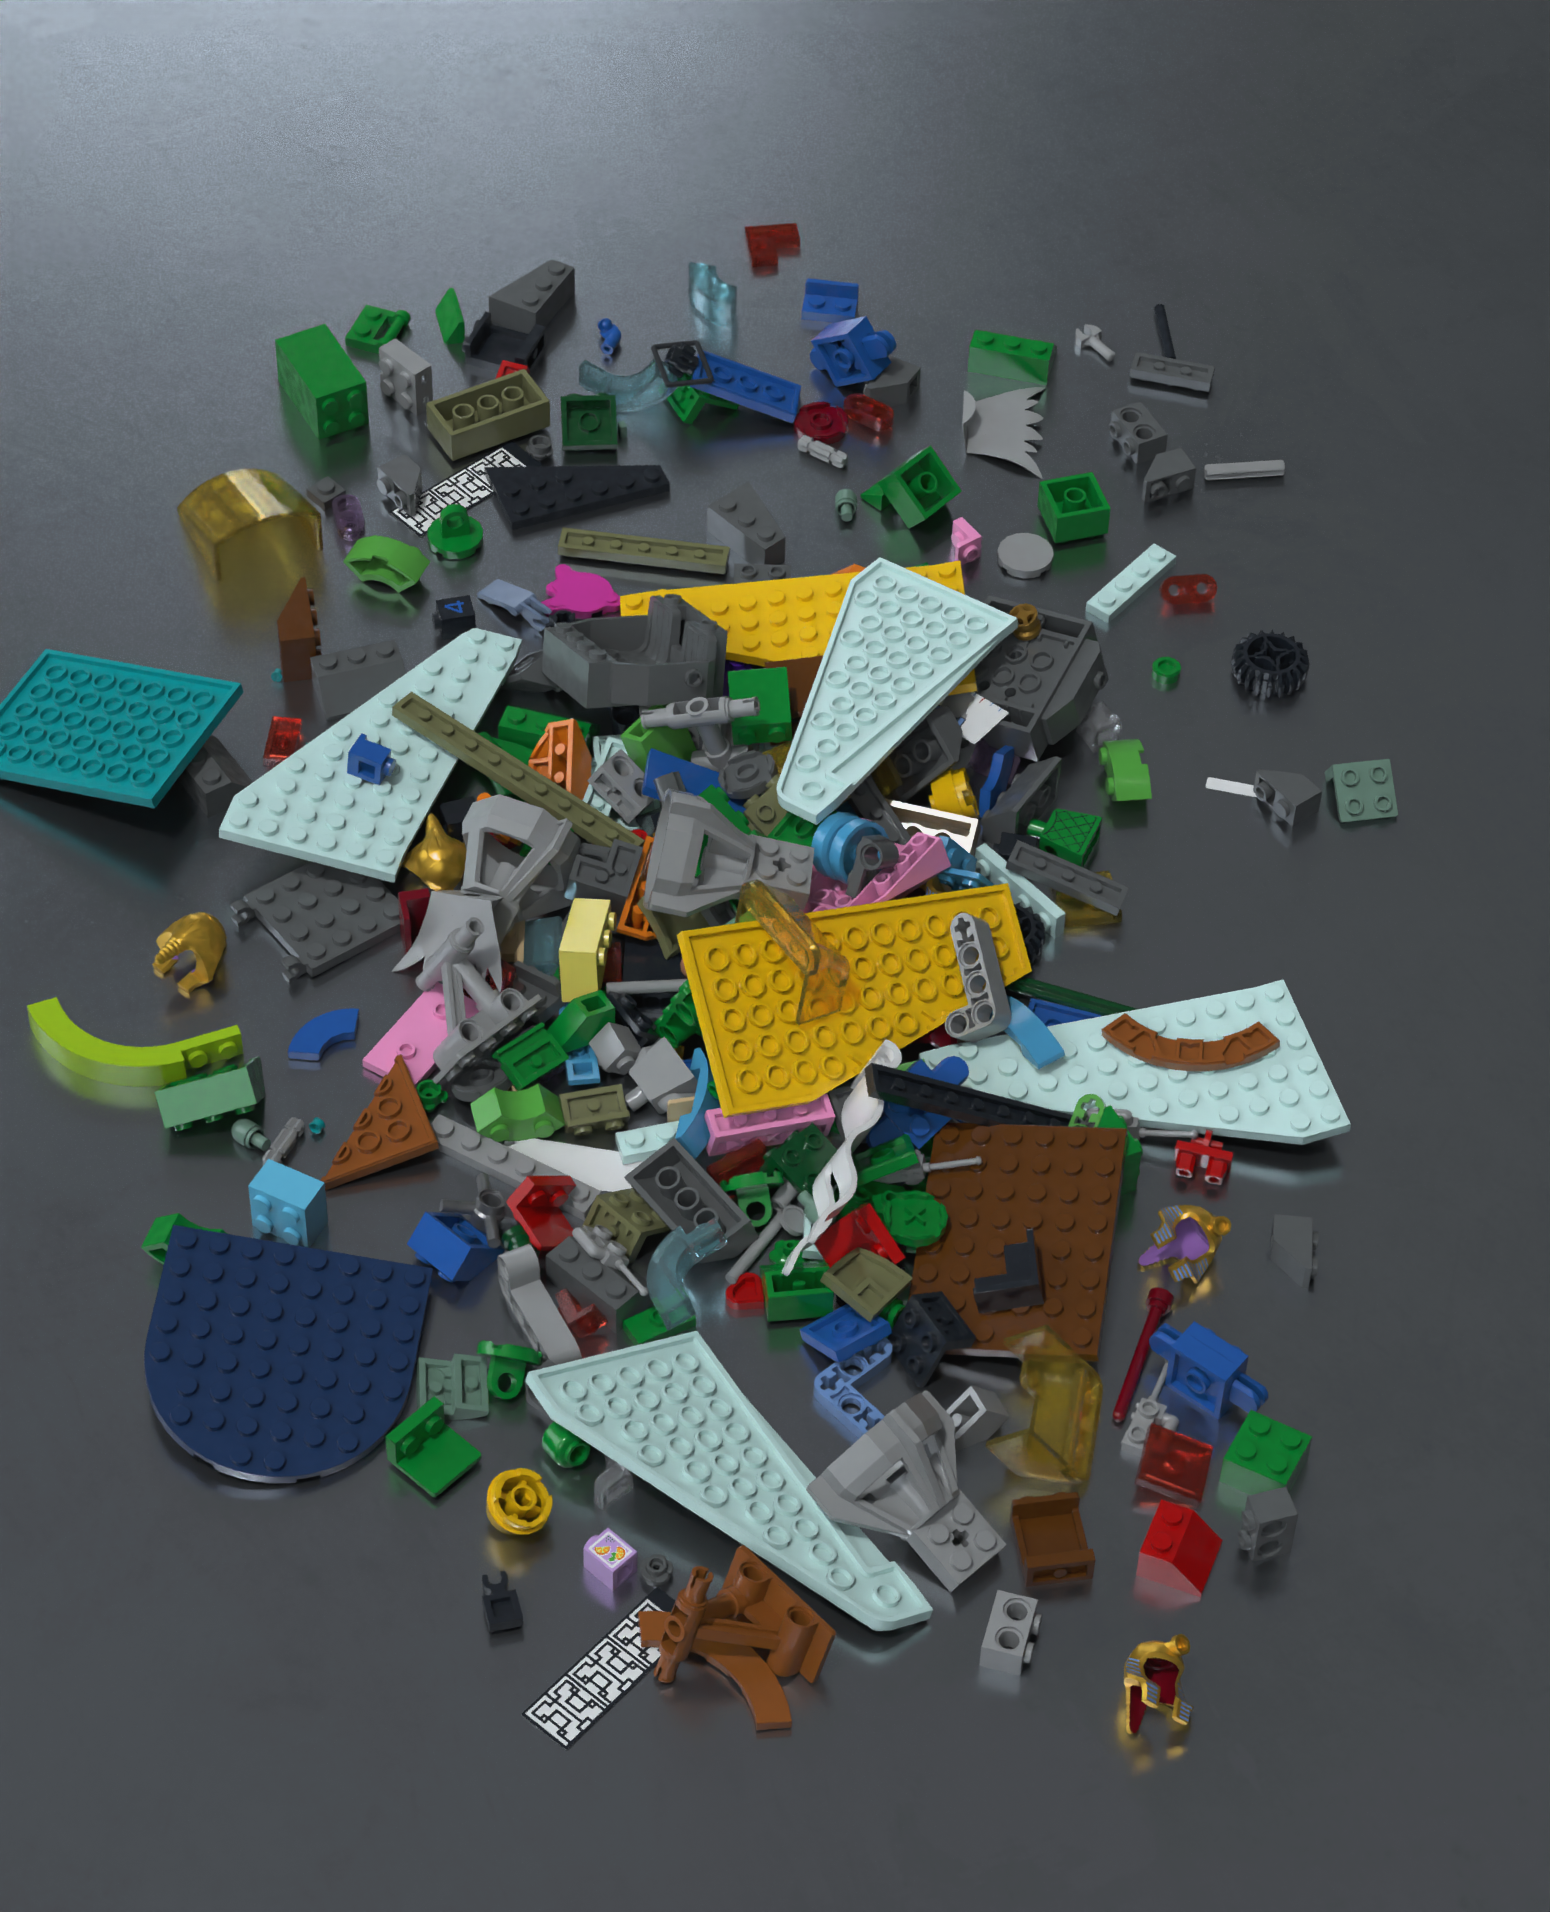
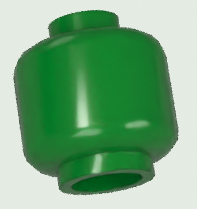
(564, 1446)

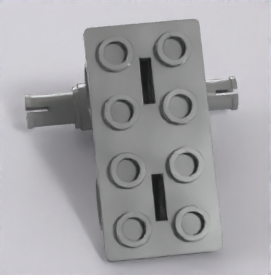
(713, 722)
(498, 1012)

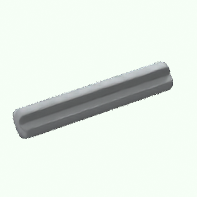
(1242, 470)

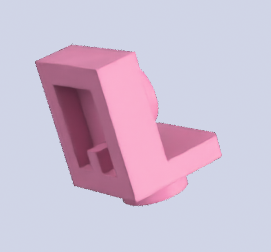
(966, 541)

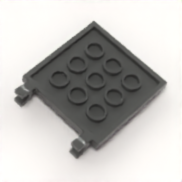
(321, 916)

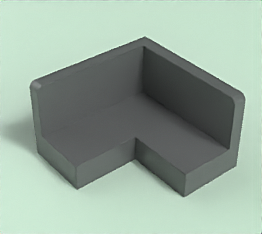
(605, 880)

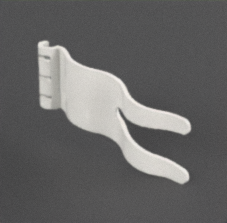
(857, 1118)

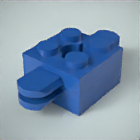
(852, 351)
(919, 1124)
(1207, 1370)

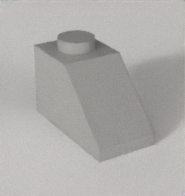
(976, 1416)

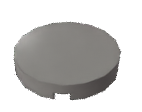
(1025, 555)

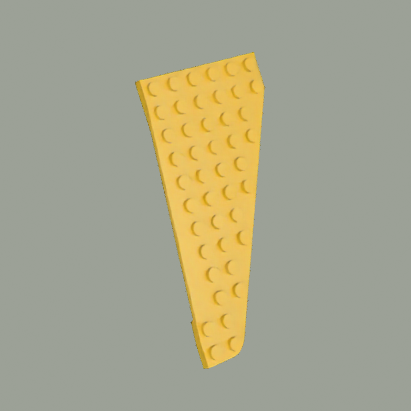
(784, 615)

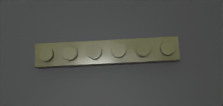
(643, 550)

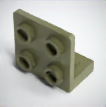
(627, 1218)

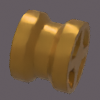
(1028, 622)

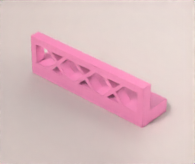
(767, 1125)

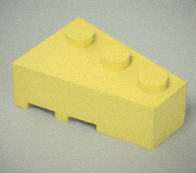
(585, 947)

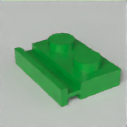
(530, 1057)

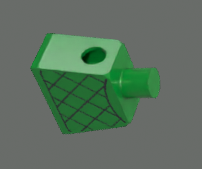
(1068, 835)

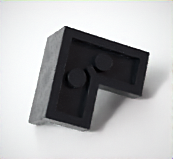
(1019, 1286)

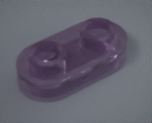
(348, 517)

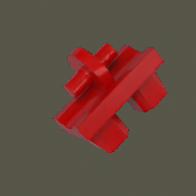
(1203, 1153)

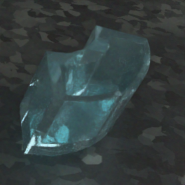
(711, 295)

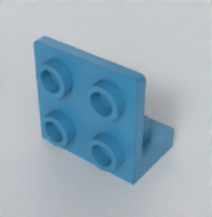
(961, 873)

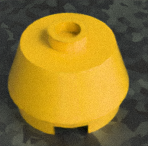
(954, 794)
(518, 1502)

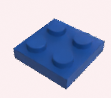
(844, 1333)

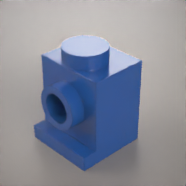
(370, 761)

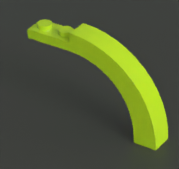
(121, 1063)

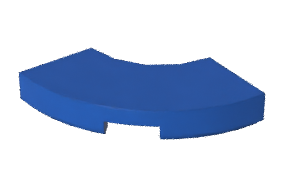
(997, 778)
(323, 1032)

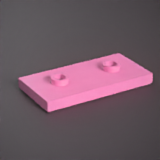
(415, 1036)

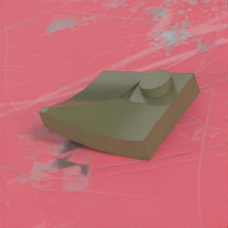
(668, 926)
(866, 1281)

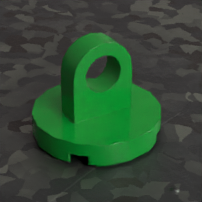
(455, 533)
(753, 1189)
(915, 1219)
(509, 1360)

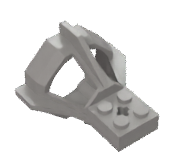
(725, 864)
(524, 882)
(920, 1504)

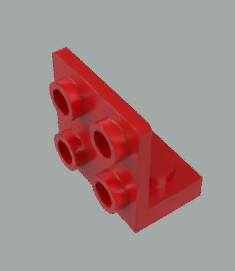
(537, 1209)
(858, 1229)

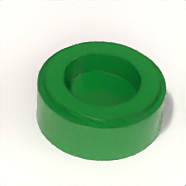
(1166, 670)

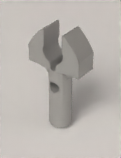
(1092, 337)

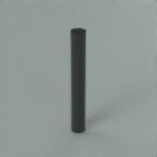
(1164, 331)

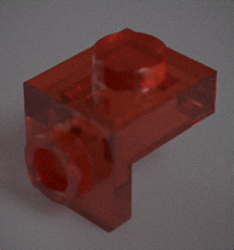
(580, 1320)

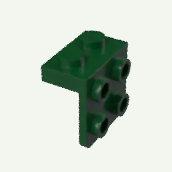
(800, 1158)

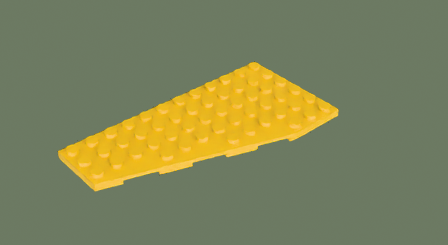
(897, 990)

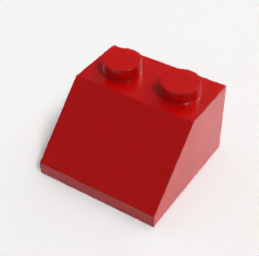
(1178, 1549)

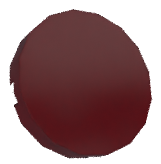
(821, 422)

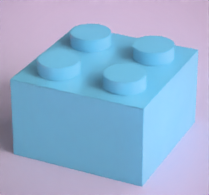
(288, 1204)

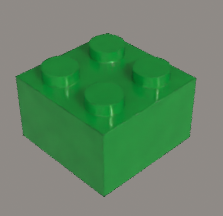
(919, 486)
(1073, 507)
(1265, 1456)

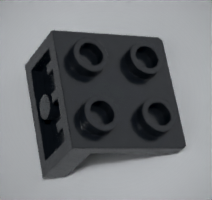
(925, 1332)

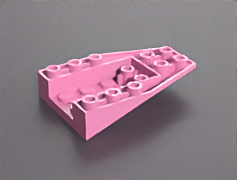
(918, 863)

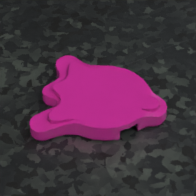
(580, 593)

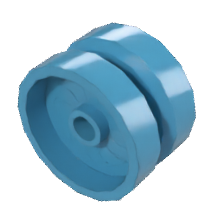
(837, 843)

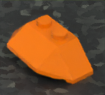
(563, 757)
(632, 918)

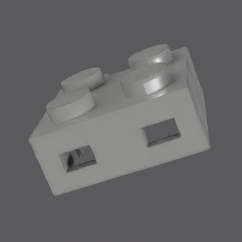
(402, 376)

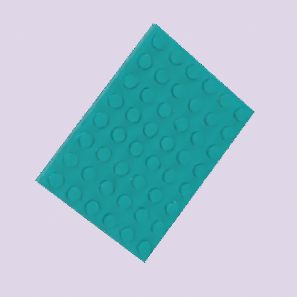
(107, 726)

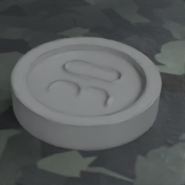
(792, 1220)

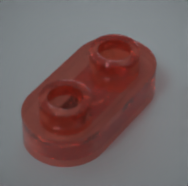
(868, 412)
(1187, 589)

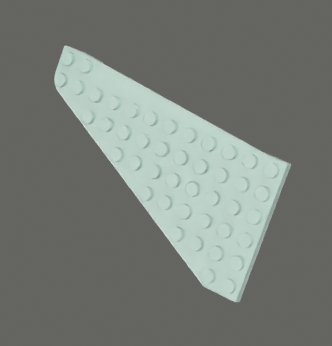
(884, 670)
(338, 820)
(1269, 1099)
(697, 1438)

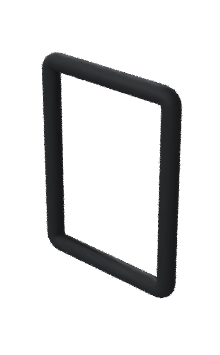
(710, 379)

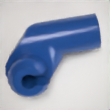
(611, 335)

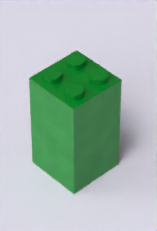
(322, 381)

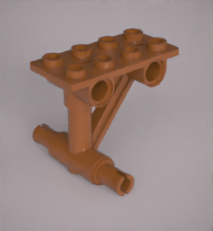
(749, 1611)

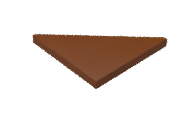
(385, 1132)

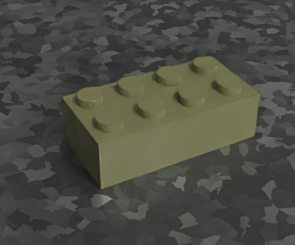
(488, 414)

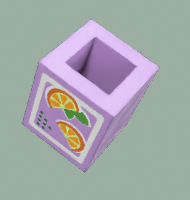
(610, 1559)

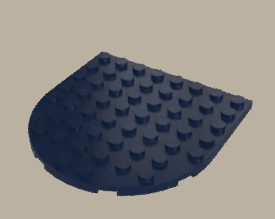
(280, 1353)

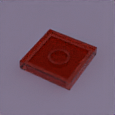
(1174, 1465)

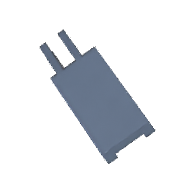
(516, 601)

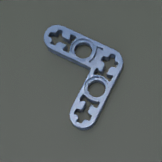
(846, 1386)

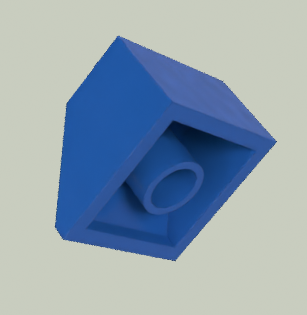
(452, 1246)

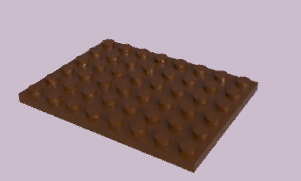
(1036, 1178)

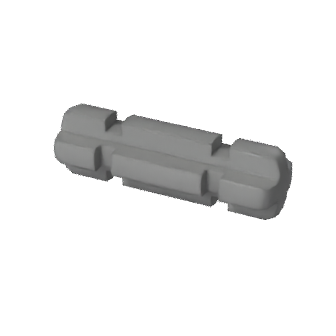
(823, 451)
(285, 1140)

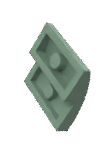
(456, 1383)

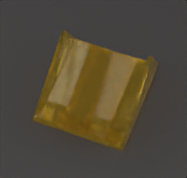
(238, 502)

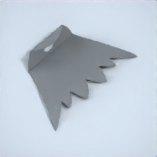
(999, 426)
(450, 911)

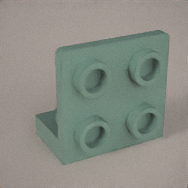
(1363, 790)

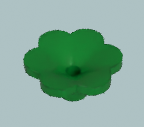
(782, 1250)

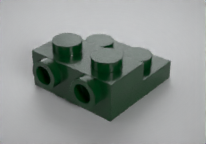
(588, 422)

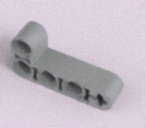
(970, 938)
(534, 1307)

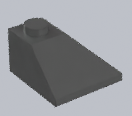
(528, 675)

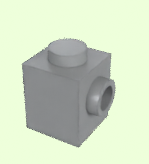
(615, 1048)

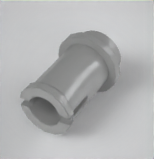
(784, 1196)

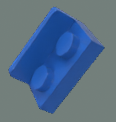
(829, 301)

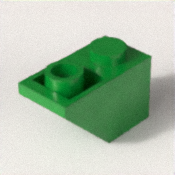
(582, 1020)

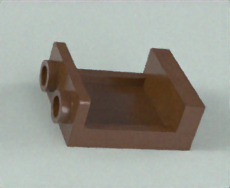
(1051, 1539)

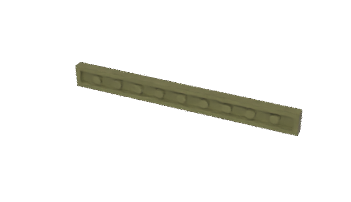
(510, 772)

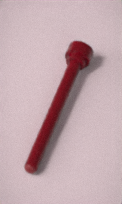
(1158, 1304)

